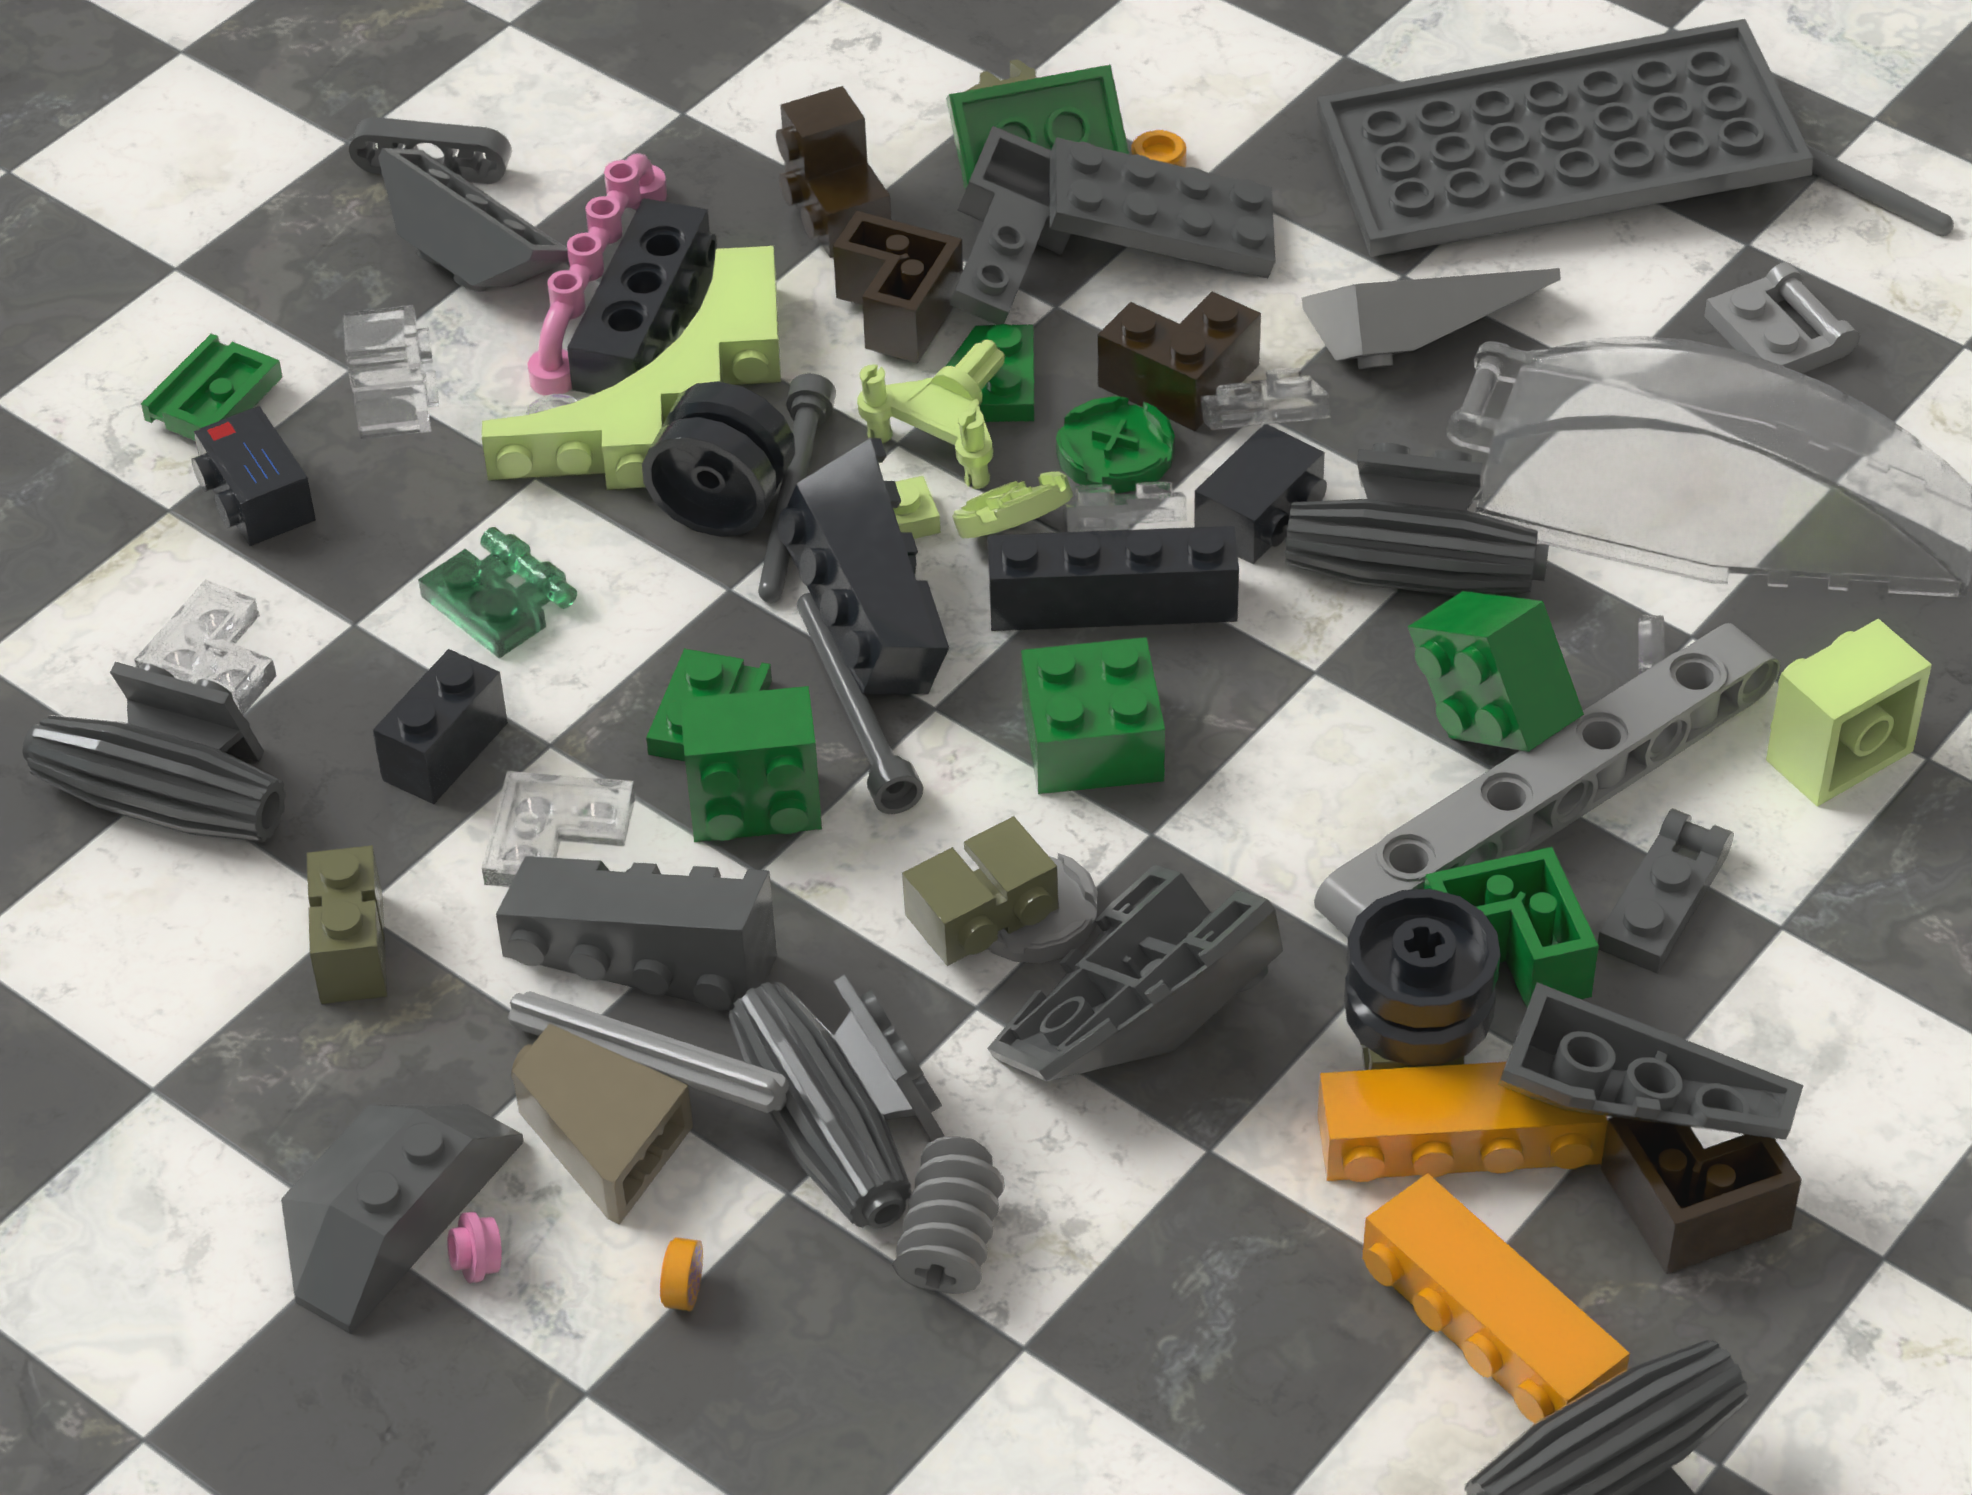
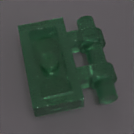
(488, 606)

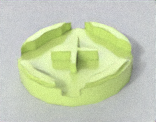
(1011, 505)

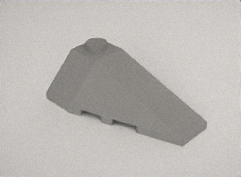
(1403, 315)

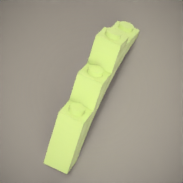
(612, 431)

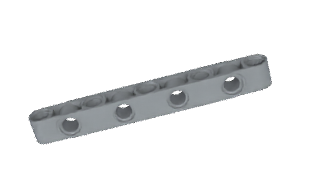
(1563, 776)

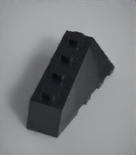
(864, 573)
(1113, 578)

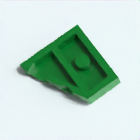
(1011, 390)

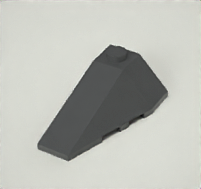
(1625, 1069)

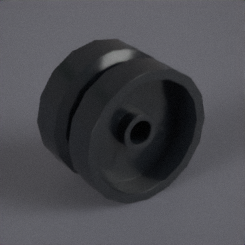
(718, 459)
(1421, 977)

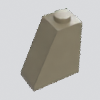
(601, 1115)

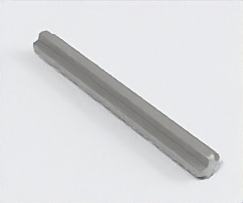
(674, 1058)

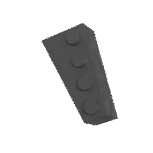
(643, 928)

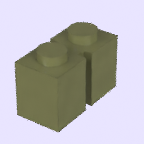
(966, 908)
(346, 924)

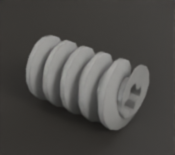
(949, 1217)

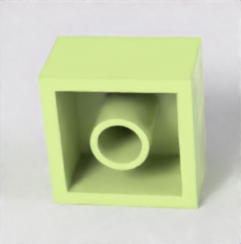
(1847, 711)

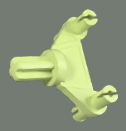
(938, 405)

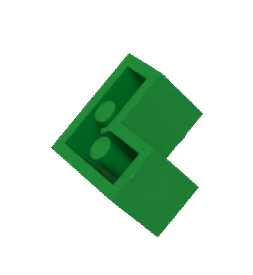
(1534, 916)

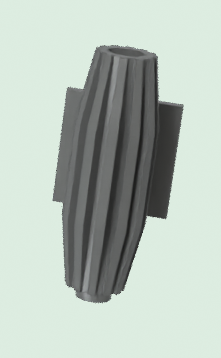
(1415, 529)
(166, 759)
(840, 1094)
(1623, 1431)

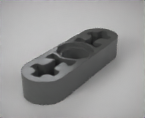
(447, 137)

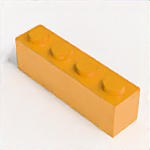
(1445, 1124)
(1488, 1300)

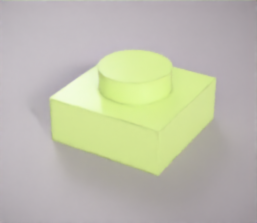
(917, 510)

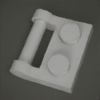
(1761, 328)

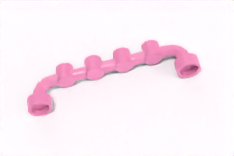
(626, 186)

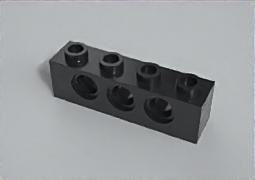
(641, 294)

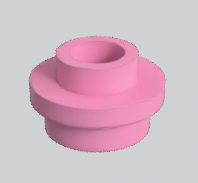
(475, 1247)

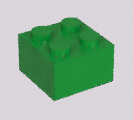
(1495, 670)
(1093, 715)
(751, 764)

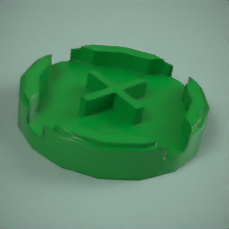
(1115, 444)

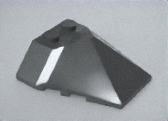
(1144, 979)

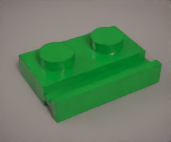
(211, 386)
(699, 676)

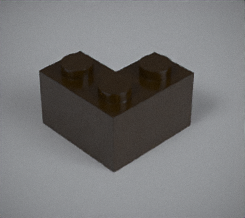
(828, 164)
(900, 279)
(1178, 363)
(1694, 1198)

